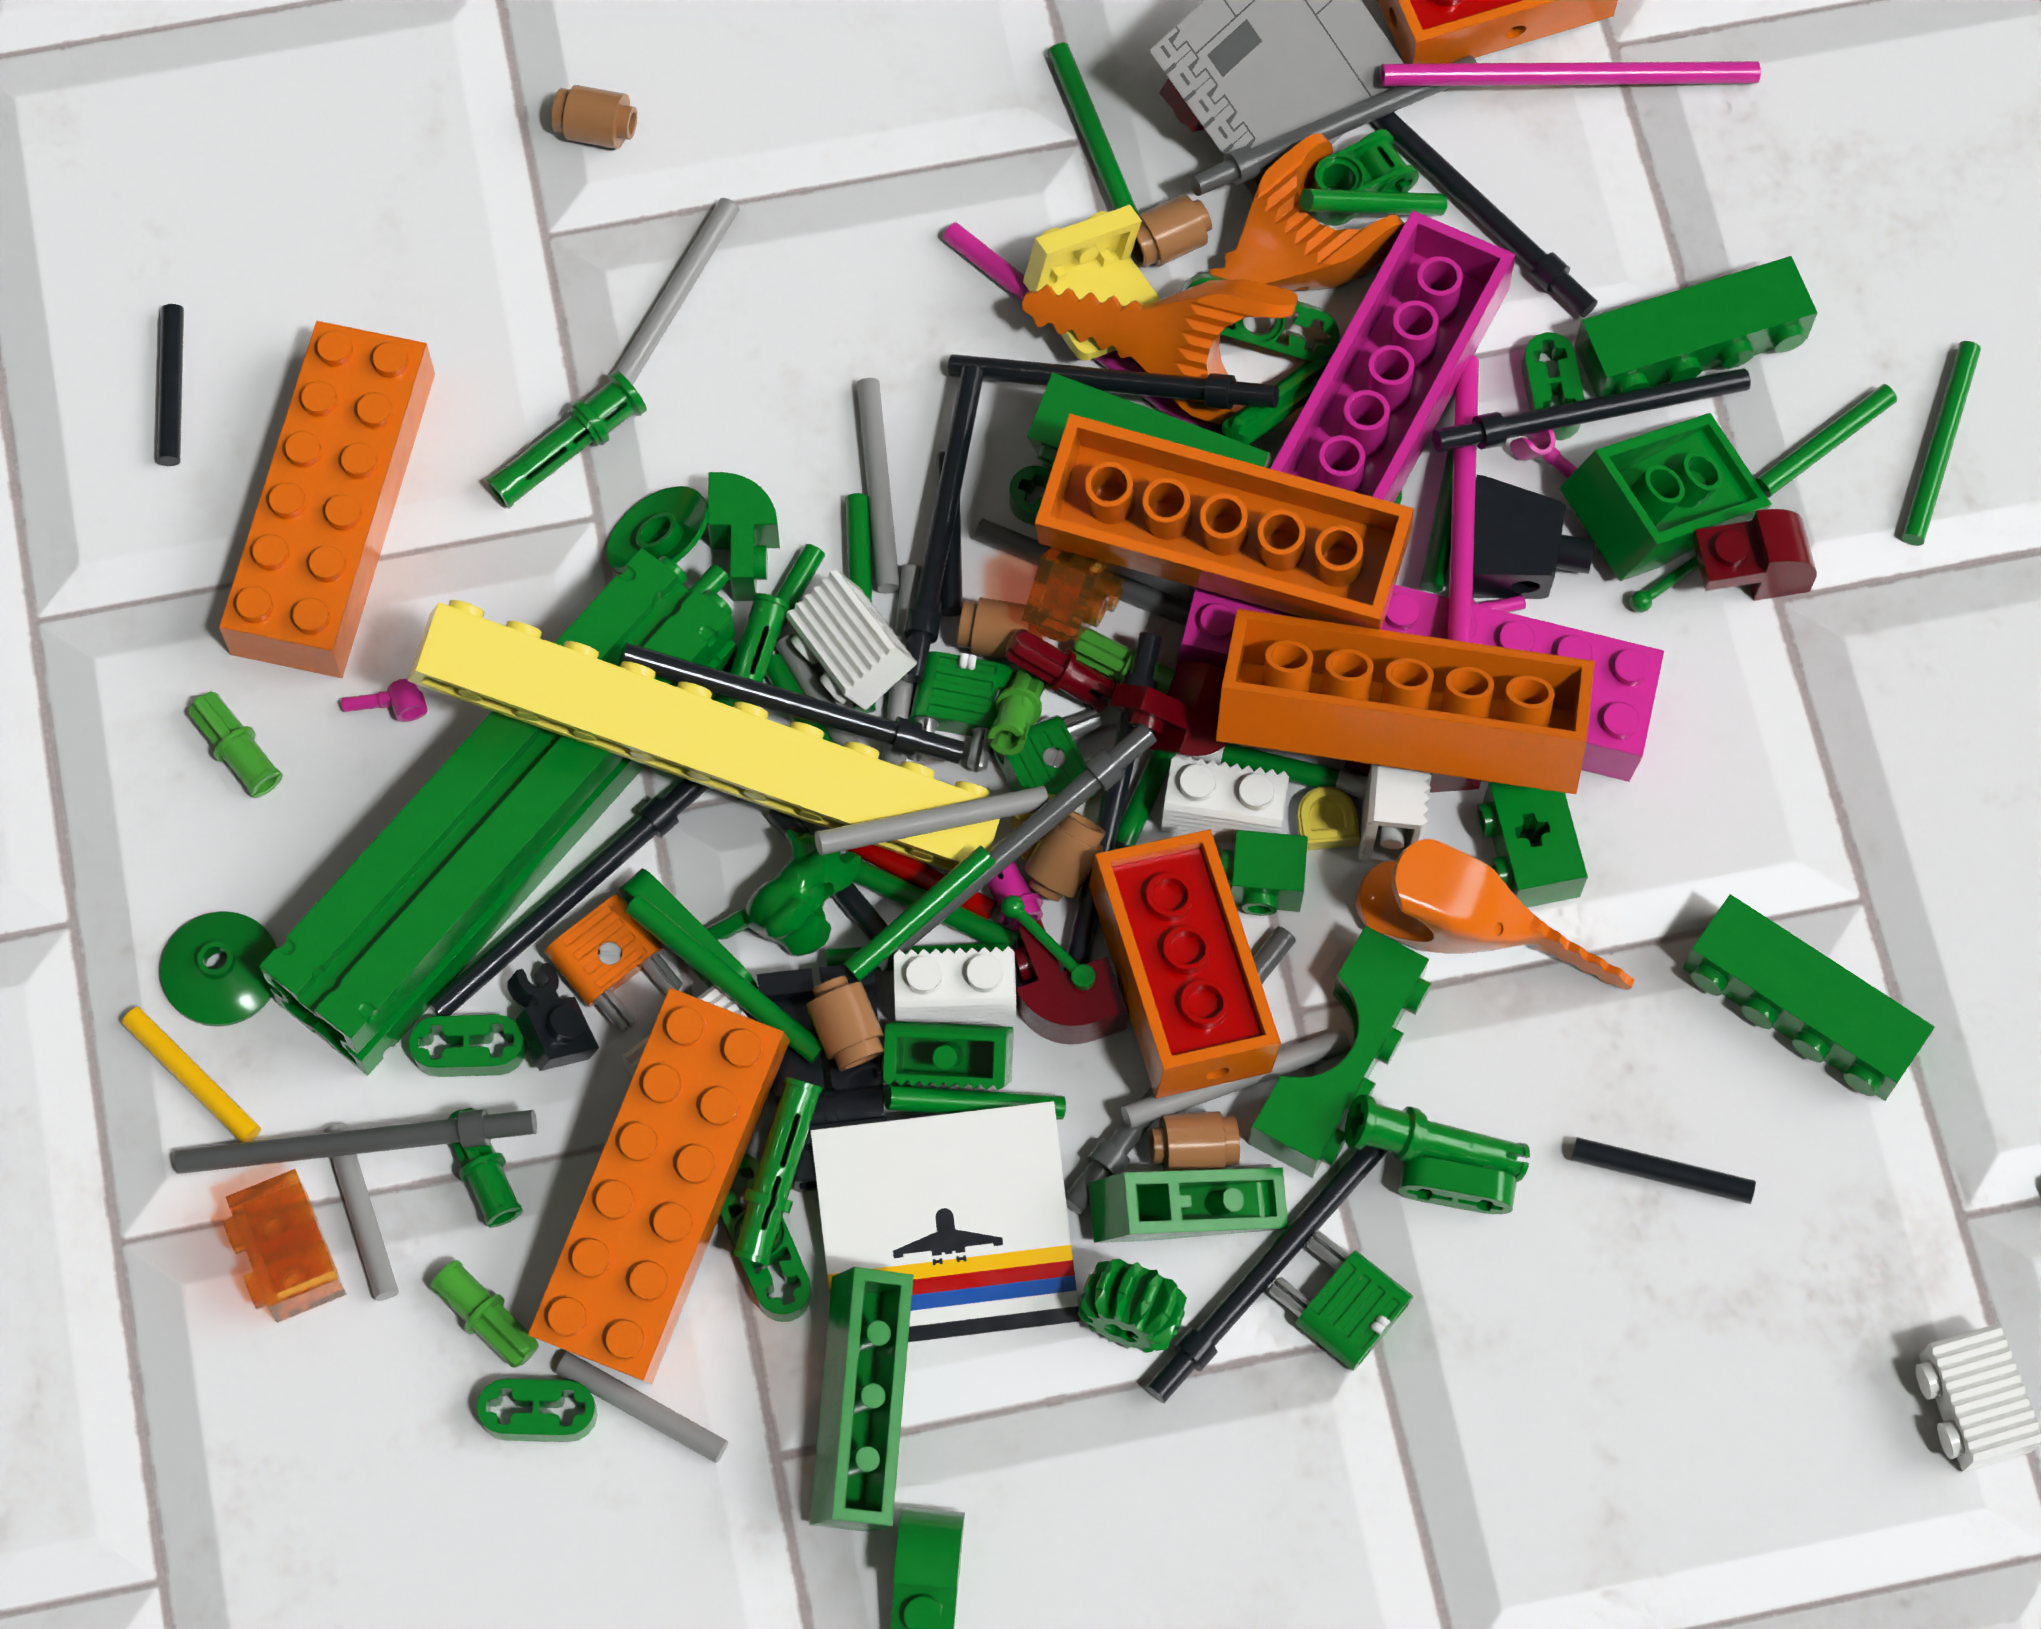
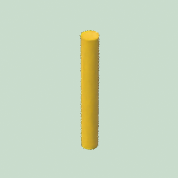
(191, 1075)

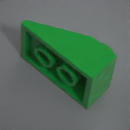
(1657, 489)

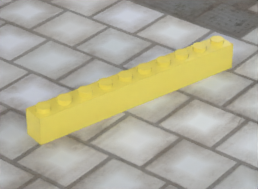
(685, 731)

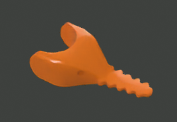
(1290, 247)
(1167, 335)
(1461, 906)

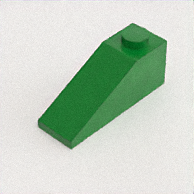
(1187, 1204)

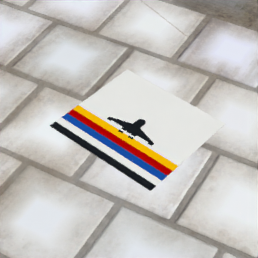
(962, 1207)

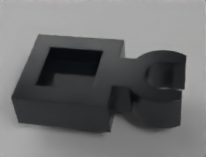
(551, 1026)

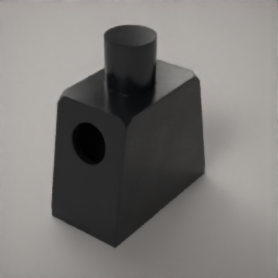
(1521, 542)

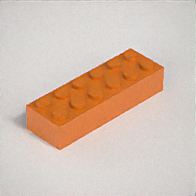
(328, 499)
(1223, 524)
(1406, 701)
(660, 1185)

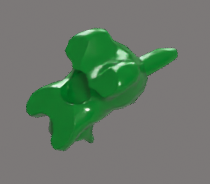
(792, 902)

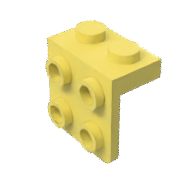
(1091, 259)

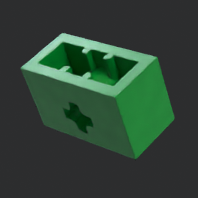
(1539, 873)

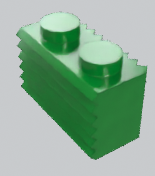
(948, 1055)

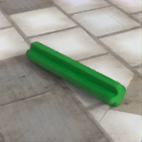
(1294, 392)

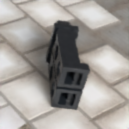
(855, 1092)

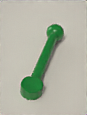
(1642, 600)
(1081, 975)

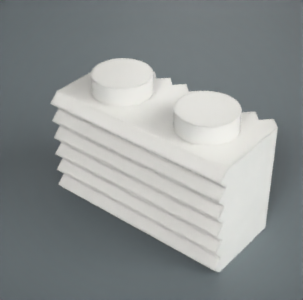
(849, 641)
(1222, 799)
(1392, 812)
(955, 987)
(1979, 1398)

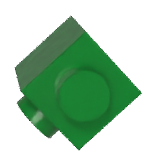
(1266, 871)

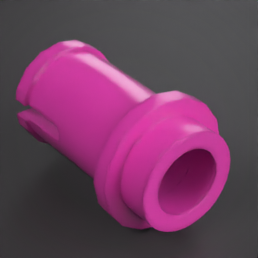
(1014, 884)

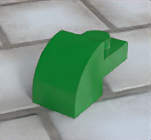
(747, 524)
(927, 1569)

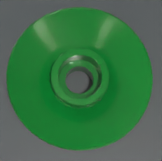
(662, 524)
(221, 994)

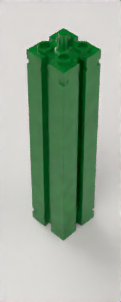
(480, 834)

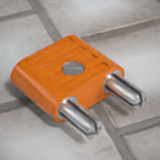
(607, 952)

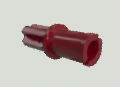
(1059, 669)

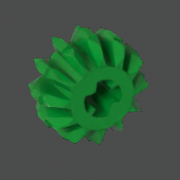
(1132, 1305)

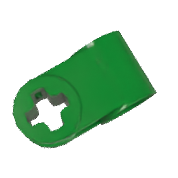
(1363, 166)

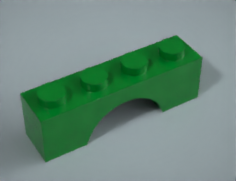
(1306, 1113)

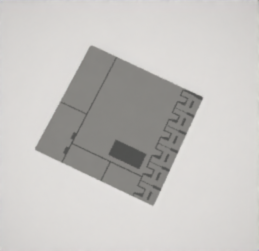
(1273, 66)

